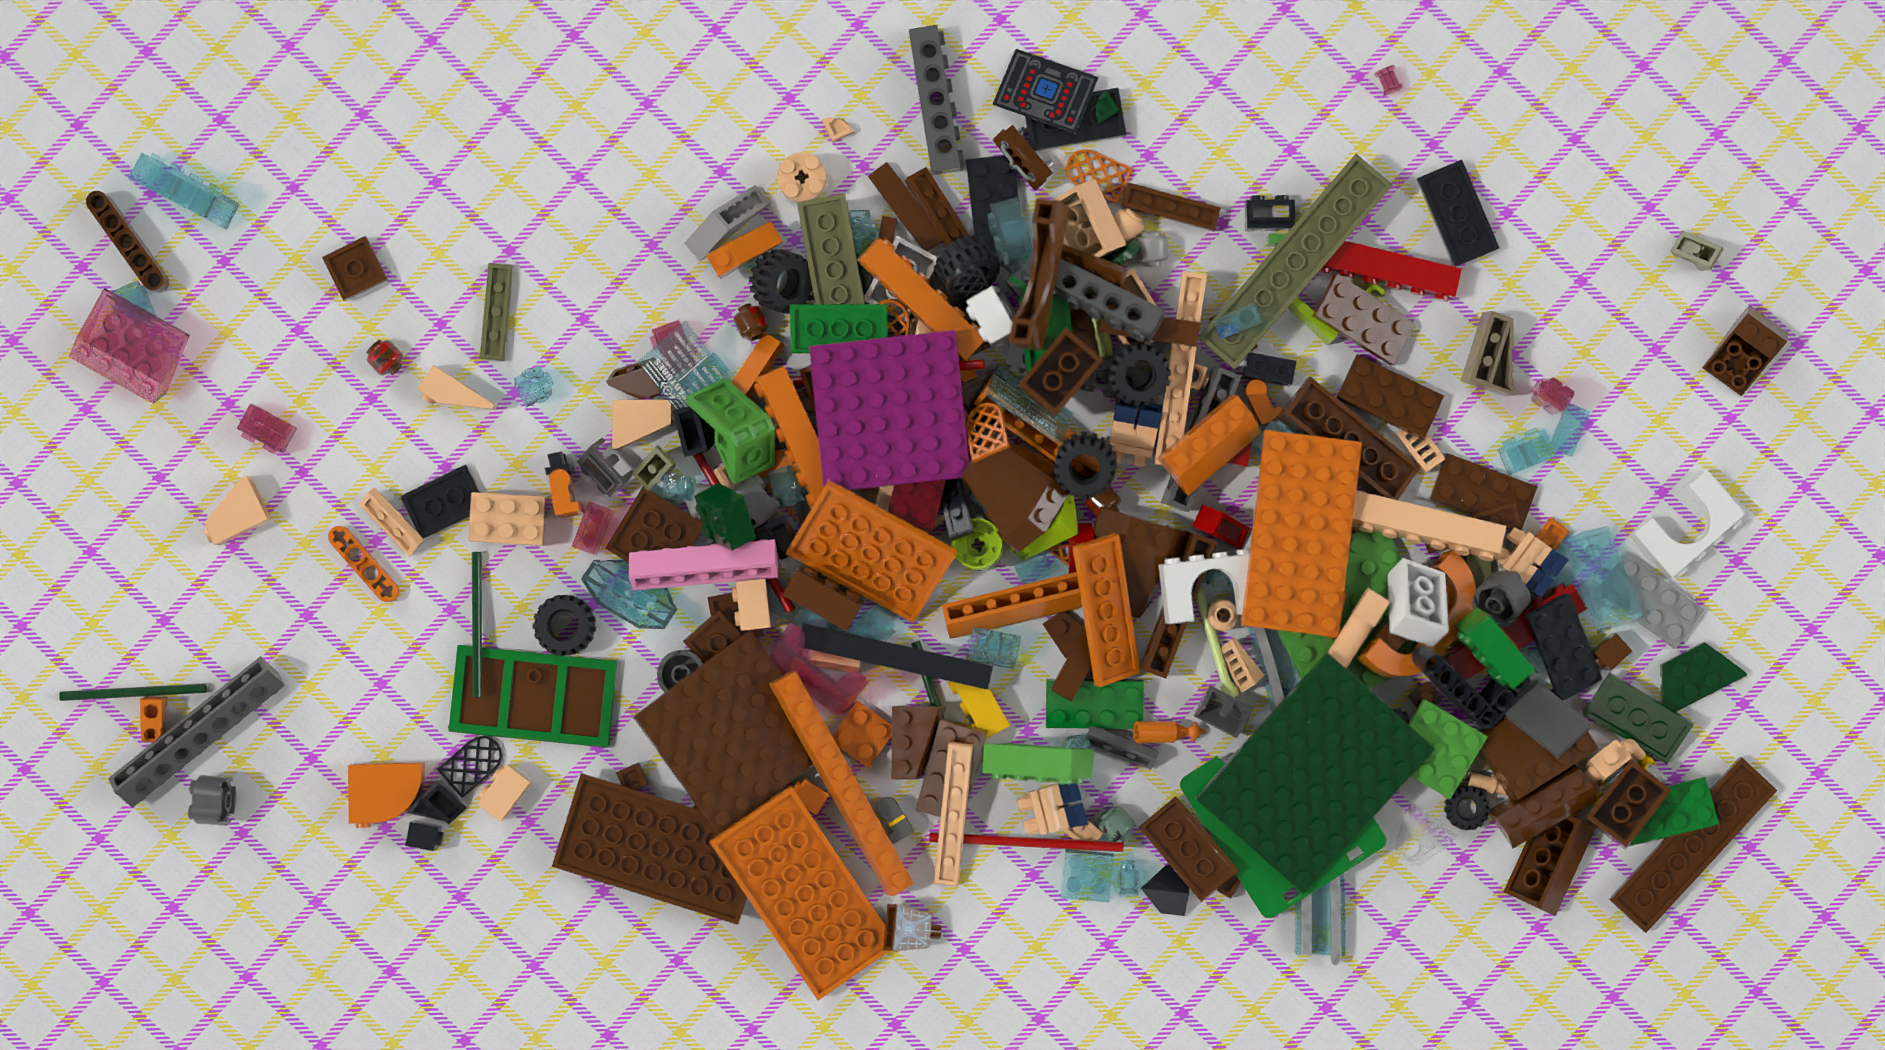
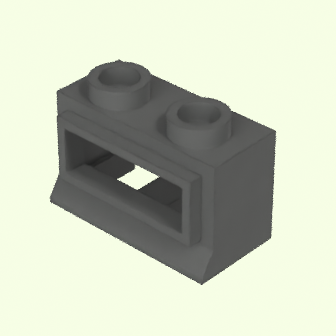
(602, 469)
(1222, 715)

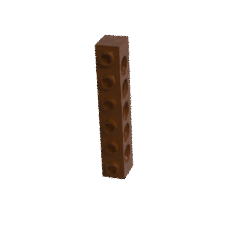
(1166, 636)

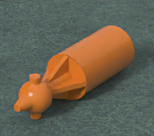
(1164, 731)

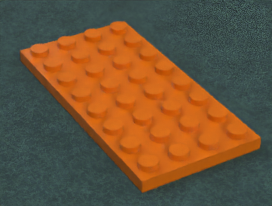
(1301, 533)
(803, 892)

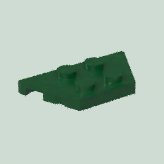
(1695, 676)

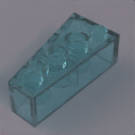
(184, 189)

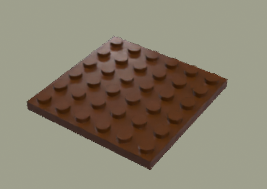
(726, 733)

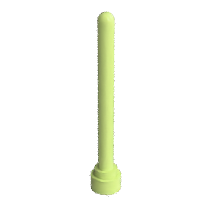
(1227, 687)

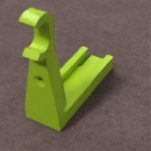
(1305, 314)
(1060, 529)

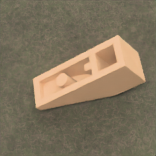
(447, 390)

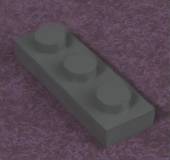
(1121, 747)

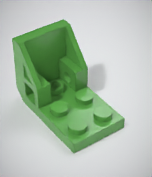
(741, 429)

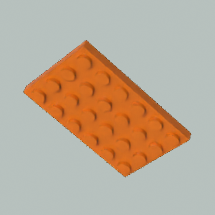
(871, 551)

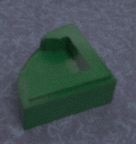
(1105, 107)

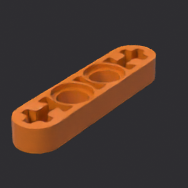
(366, 561)

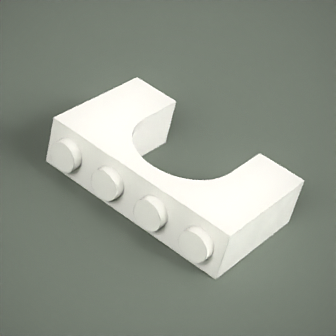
(1720, 515)
(1179, 577)

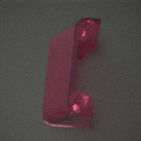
(832, 695)

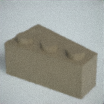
(1490, 355)

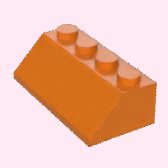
(1210, 444)

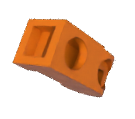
(1259, 402)
(152, 717)

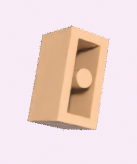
(752, 604)
(504, 791)

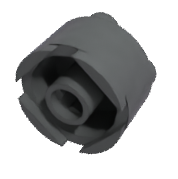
(759, 504)
(1502, 597)
(668, 667)
(212, 800)

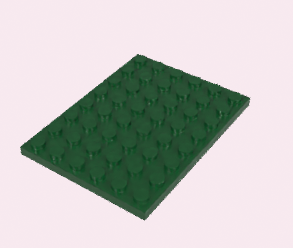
(1315, 773)

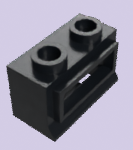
(1269, 223)

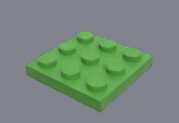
(1454, 746)

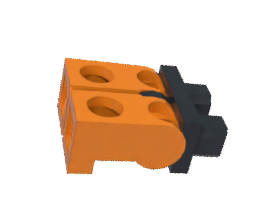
(562, 486)

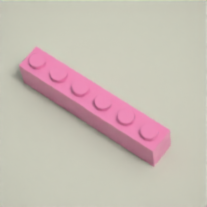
(702, 565)

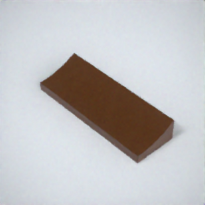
(1318, 413)

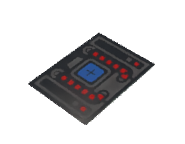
(1045, 91)

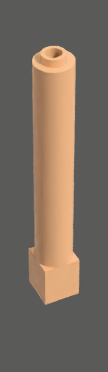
(1358, 626)

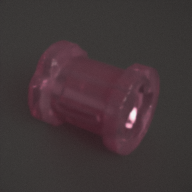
(1388, 80)

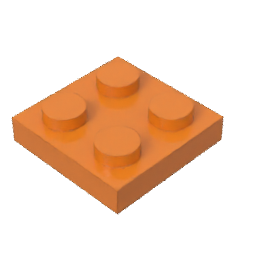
(863, 734)

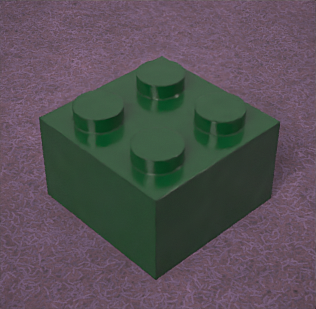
(724, 516)

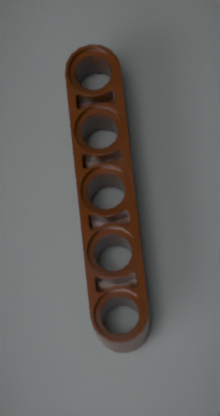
(117, 236)

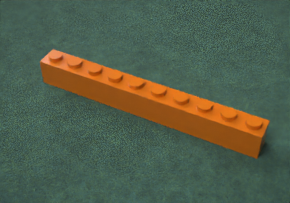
(841, 783)

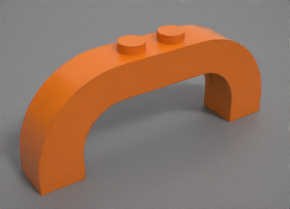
(1460, 591)

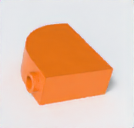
(382, 791)

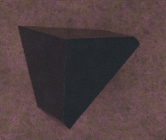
(694, 432)
(777, 530)
(438, 803)
(1167, 892)

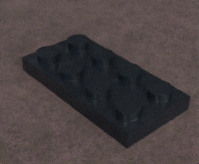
(1044, 136)
(989, 182)
(1457, 213)
(1563, 646)

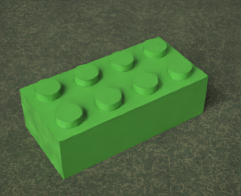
(1038, 763)

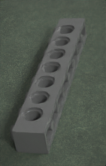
(196, 732)

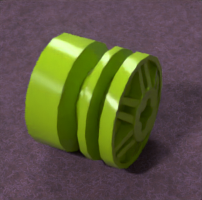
(990, 553)

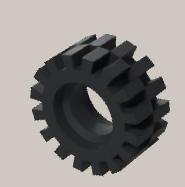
(1480, 814)

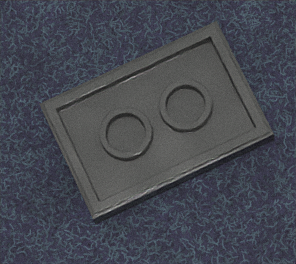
(1547, 719)

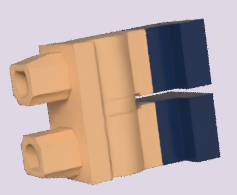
(1134, 439)
(1527, 553)
(1046, 808)

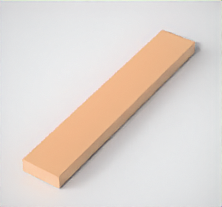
(953, 813)

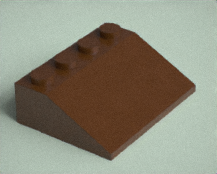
(1522, 762)

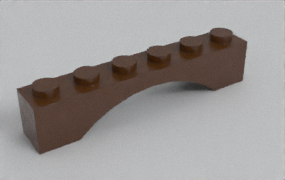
(1032, 317)

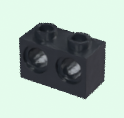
(1269, 369)

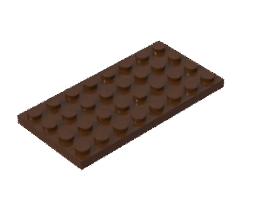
(647, 848)

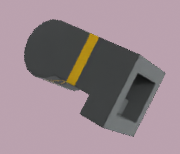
(891, 811)

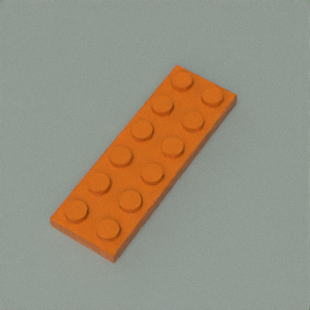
(1106, 609)

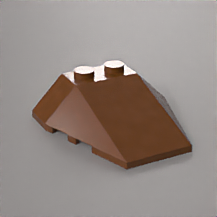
(1016, 492)
(1143, 550)

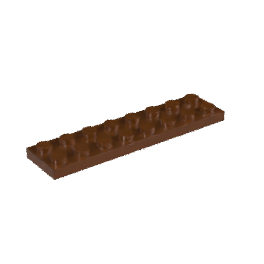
(1685, 856)

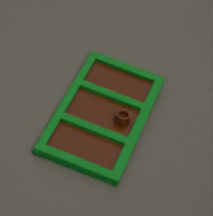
(534, 697)

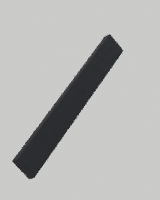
(897, 656)

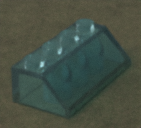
(1602, 578)

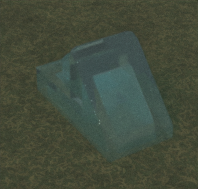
(678, 487)

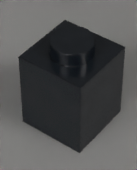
(424, 836)

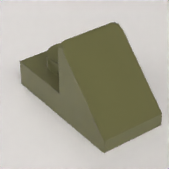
(1696, 250)

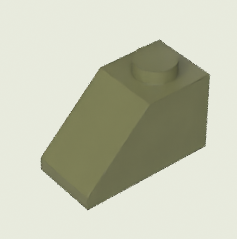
(653, 467)

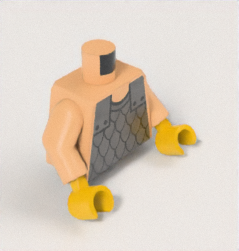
(1612, 761)

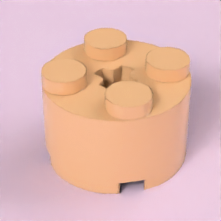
(802, 164)

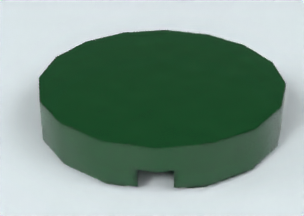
(1124, 253)

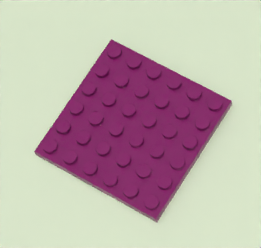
(890, 410)

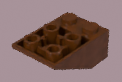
(1746, 350)

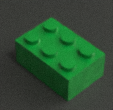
(1493, 648)

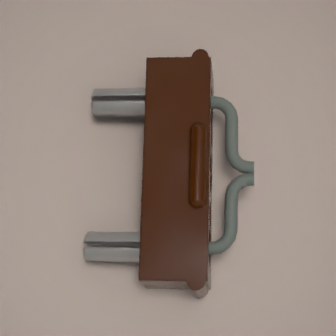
(1023, 157)

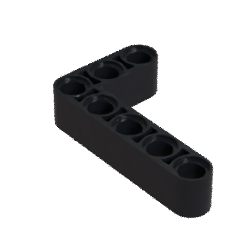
(1483, 707)

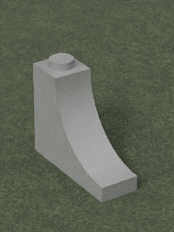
(726, 221)

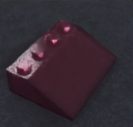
(129, 346)

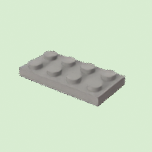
(1664, 608)

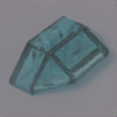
(612, 589)

